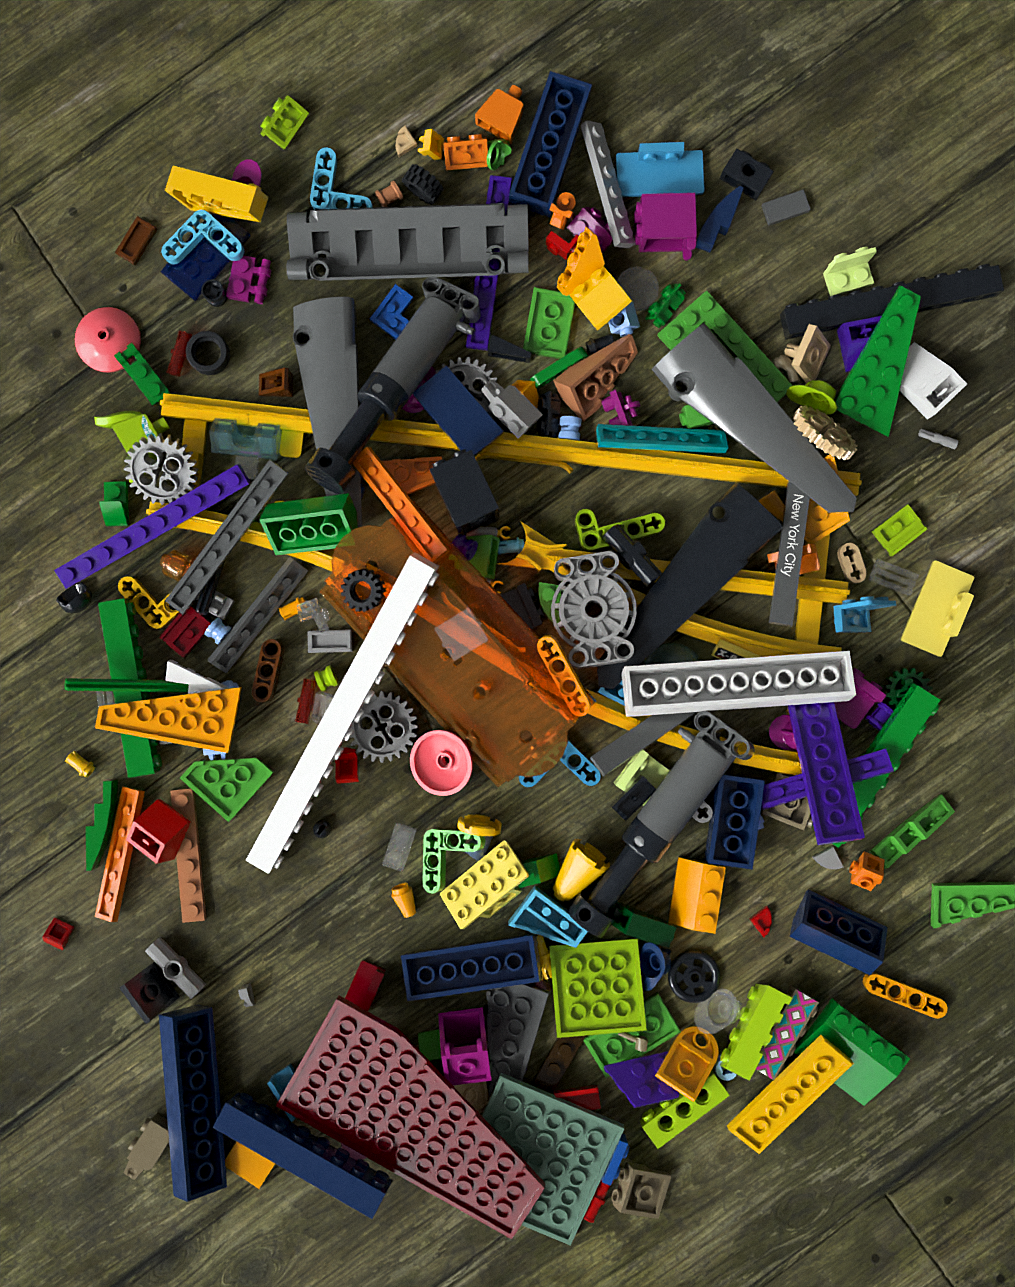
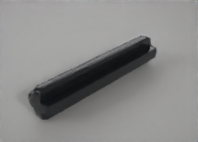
(208, 593)

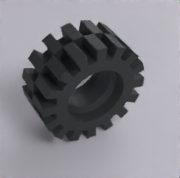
(422, 184)
(376, 590)

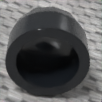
(325, 832)

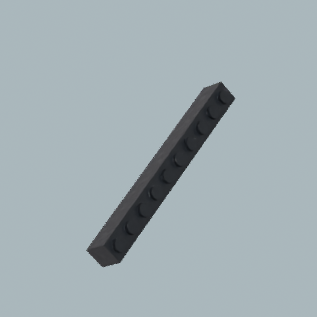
(935, 293)

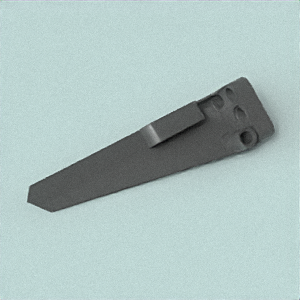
(329, 372)
(740, 406)

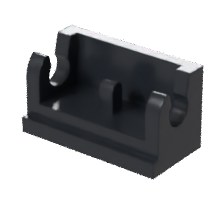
(633, 797)

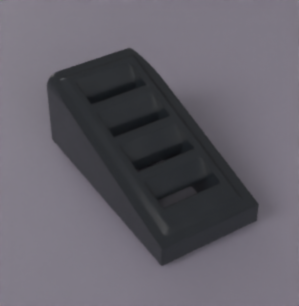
(505, 350)

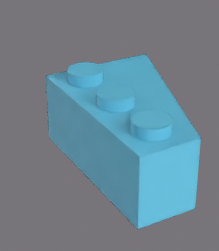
(547, 918)

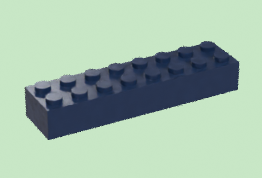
(192, 1101)
(303, 1154)

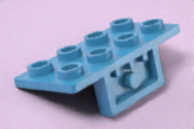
(660, 170)

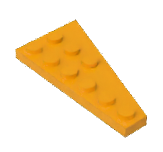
(189, 719)

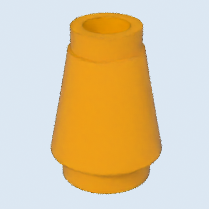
(404, 899)

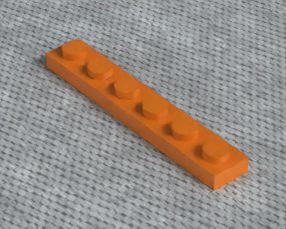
(400, 505)
(119, 855)

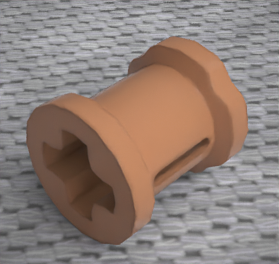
(389, 194)

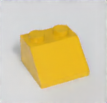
(600, 298)

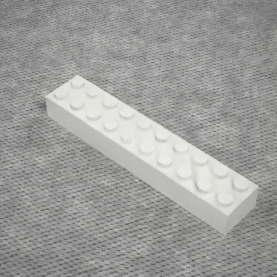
(738, 683)

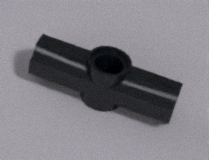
(632, 555)

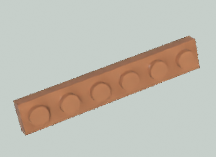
(189, 859)

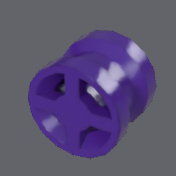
(467, 547)

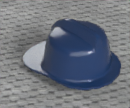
(654, 964)

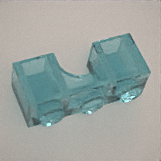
(227, 439)

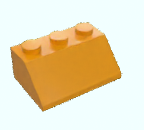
(696, 895)

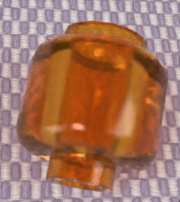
(175, 564)

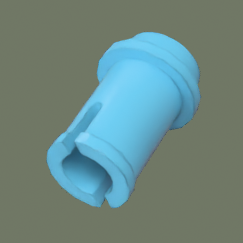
(511, 546)

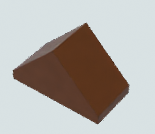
(276, 383)

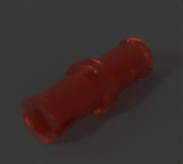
(178, 354)
(305, 701)

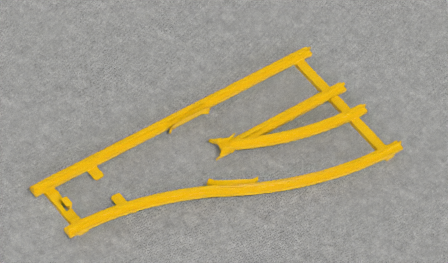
(543, 553)

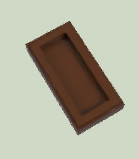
(136, 240)

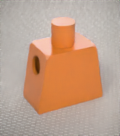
(501, 113)

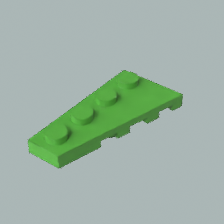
(964, 900)

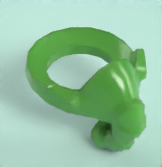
(503, 149)

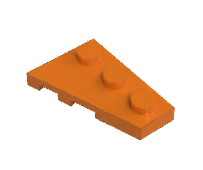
(412, 473)

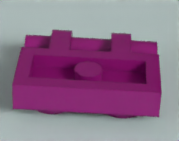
(242, 279)

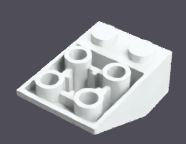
(928, 381)

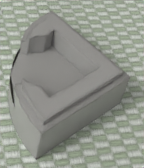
(828, 859)
(246, 994)

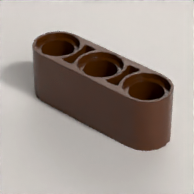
(262, 680)

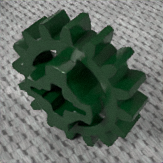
(904, 683)

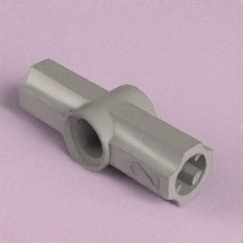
(164, 957)

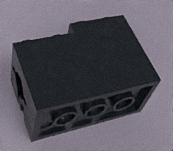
(465, 492)

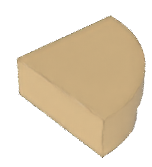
(404, 141)

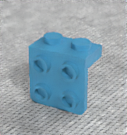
(855, 616)

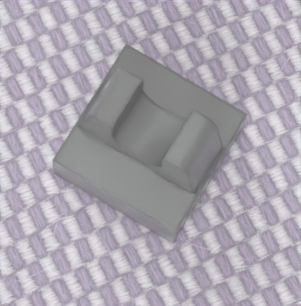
(220, 605)

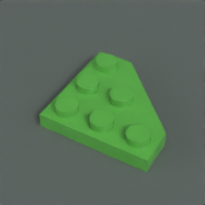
(227, 782)

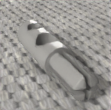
(938, 438)

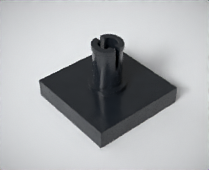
(149, 992)

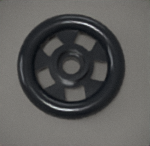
(675, 976)

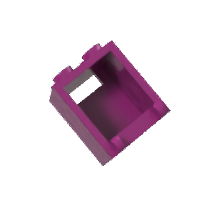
(666, 223)
(469, 1062)

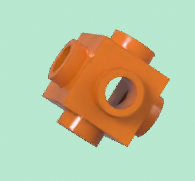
(867, 871)

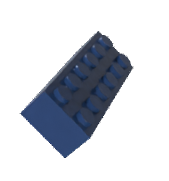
(550, 143)
(472, 967)

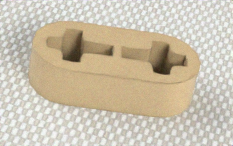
(857, 562)

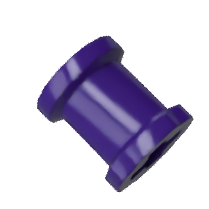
(879, 716)

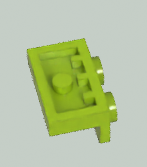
(284, 121)

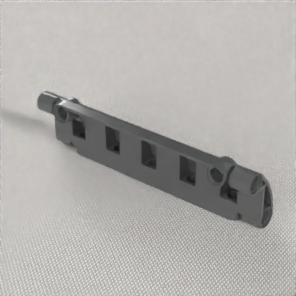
(408, 241)

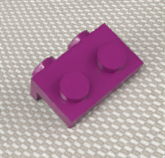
(592, 219)

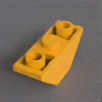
(581, 263)

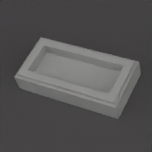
(330, 641)

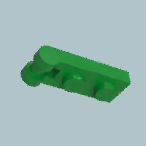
(142, 374)

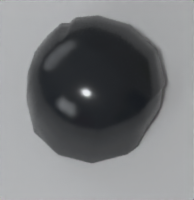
(75, 598)

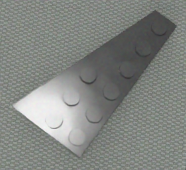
(513, 1028)

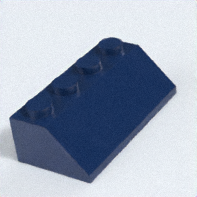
(734, 821)
(839, 932)

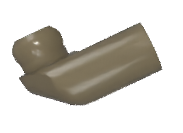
(785, 362)

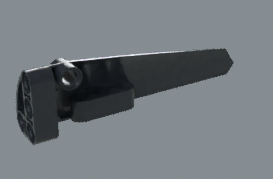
(695, 574)

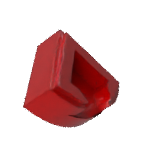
(762, 920)

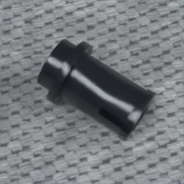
(595, 345)

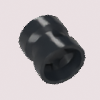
(210, 291)

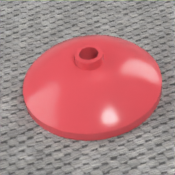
(119, 331)
(432, 770)

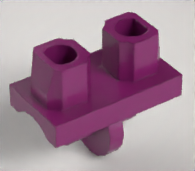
(617, 402)

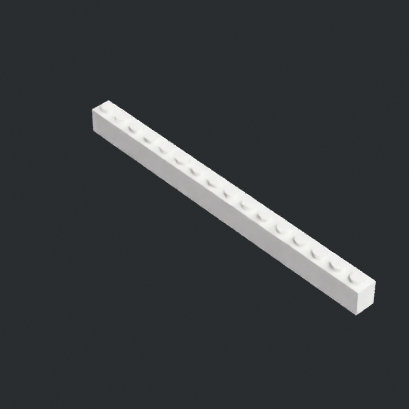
(343, 711)

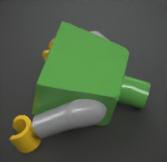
(487, 550)

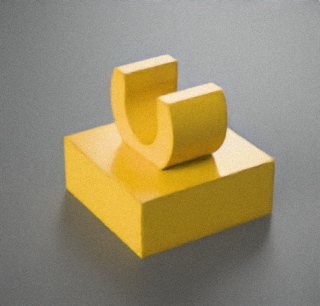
(432, 144)

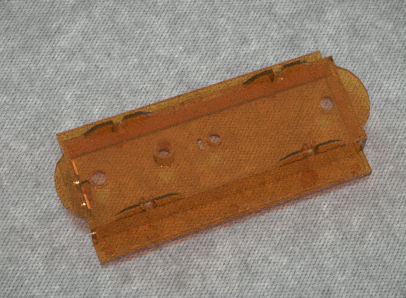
(501, 665)

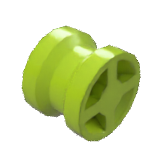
(326, 678)

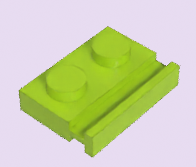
(899, 530)

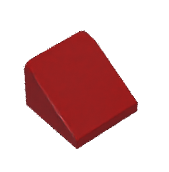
(58, 933)

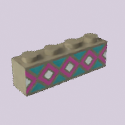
(787, 1032)

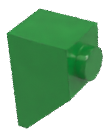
(540, 869)

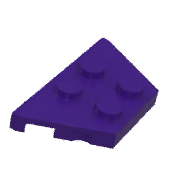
(638, 1080)

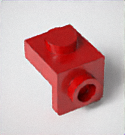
(557, 245)
(347, 767)

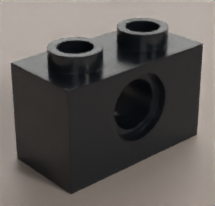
(734, 175)

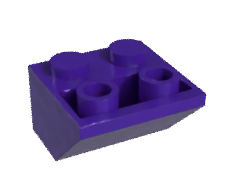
(854, 337)

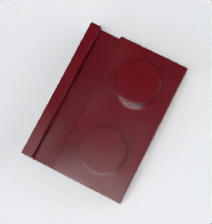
(185, 632)

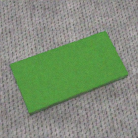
(614, 1048)

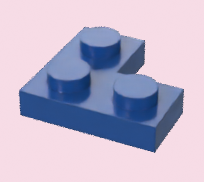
(389, 313)

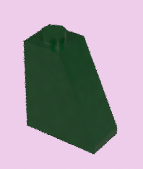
(643, 925)

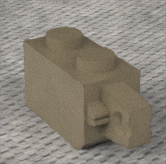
(149, 1147)

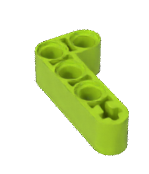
(593, 530)

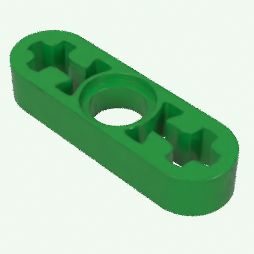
(557, 368)

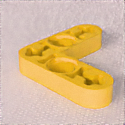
(161, 608)

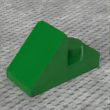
(115, 504)

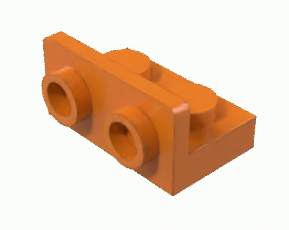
(465, 153)

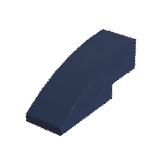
(718, 220)

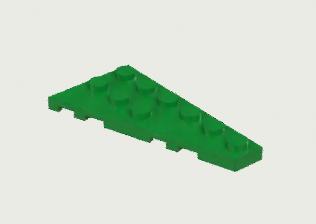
(876, 377)

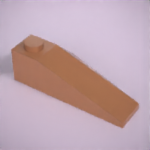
(589, 380)

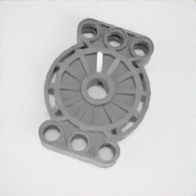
(597, 588)

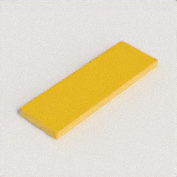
(790, 1094)

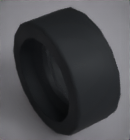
(201, 337)

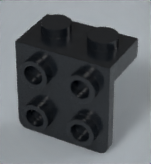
(522, 603)

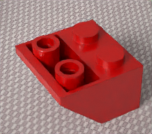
(159, 832)

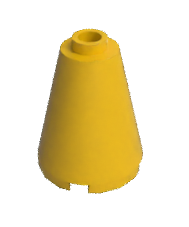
(579, 870)

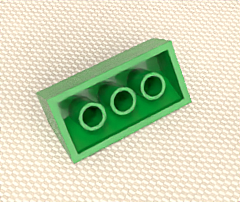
(308, 523)

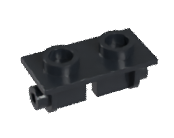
(548, 405)

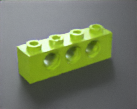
(680, 1119)

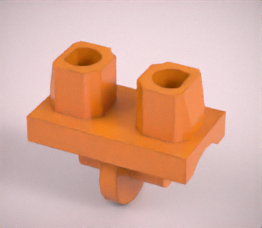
(563, 210)

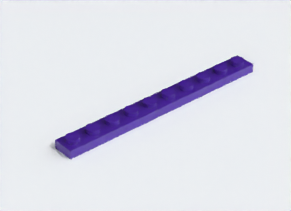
(153, 526)

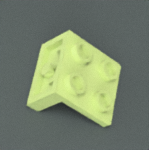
(849, 272)
(643, 765)

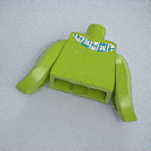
(131, 427)

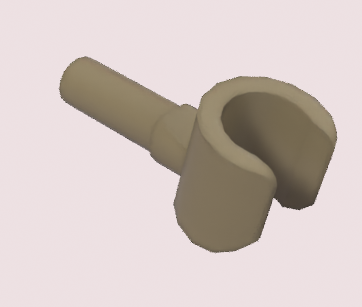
(641, 1041)

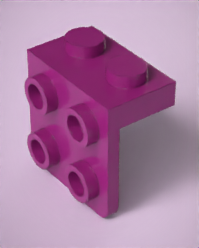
(855, 709)

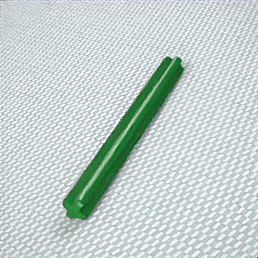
(128, 685)

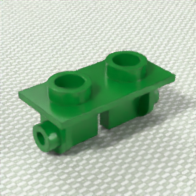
(659, 311)

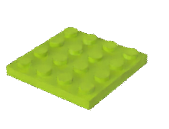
(597, 988)

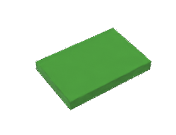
(549, 323)

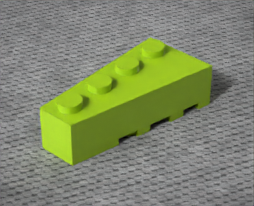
(753, 1030)

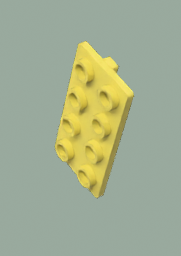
(939, 609)
(485, 886)

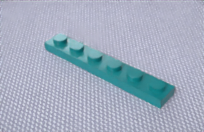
(661, 438)

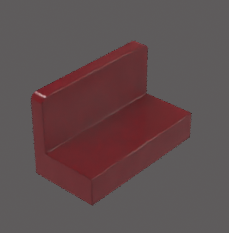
(365, 984)

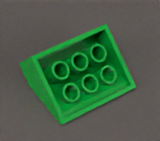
(874, 1057)

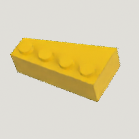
(216, 194)

